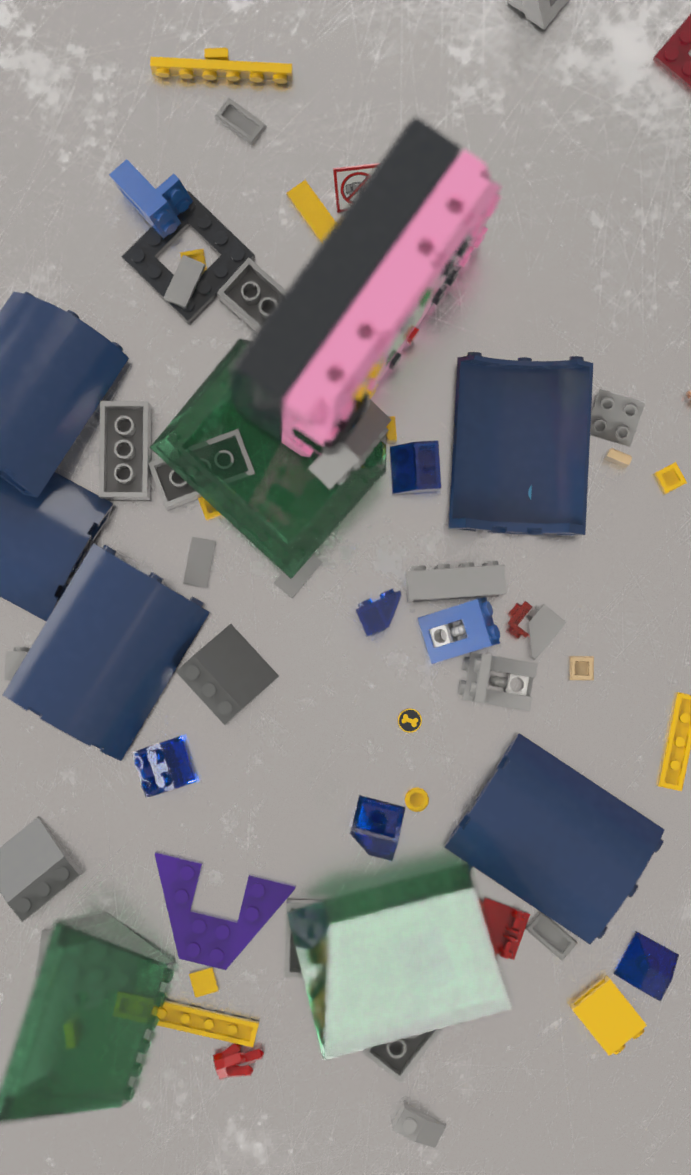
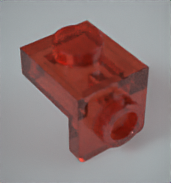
(517, 614)

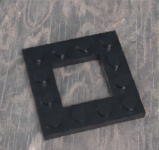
(233, 253)

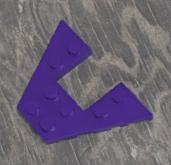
(210, 938)

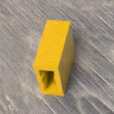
(608, 1016)

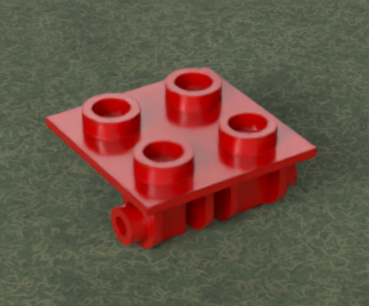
(506, 927)

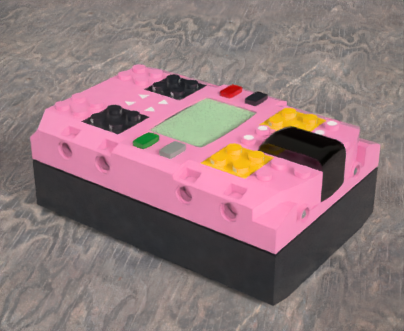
(365, 292)

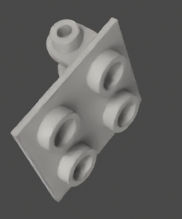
(615, 416)

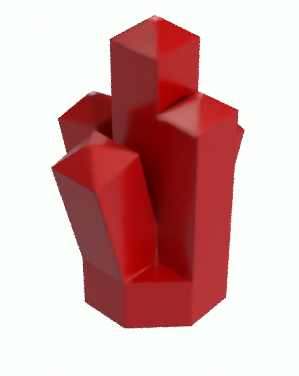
(233, 1063)

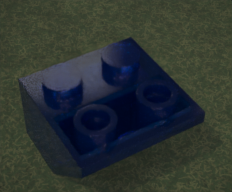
(415, 467)
(378, 615)
(163, 767)

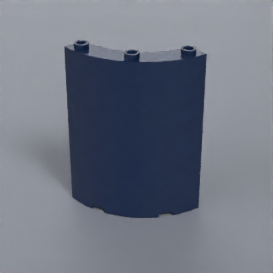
(49, 386)
(518, 430)
(45, 540)
(106, 652)
(556, 839)

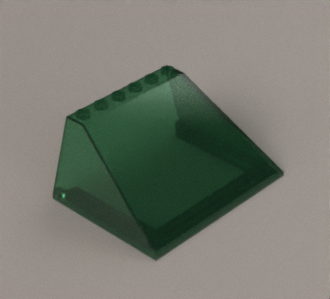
(282, 504)
(398, 960)
(85, 1021)

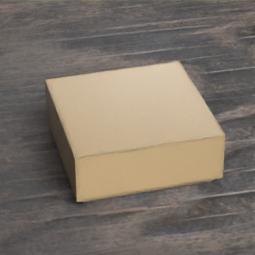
(618, 457)
(581, 667)

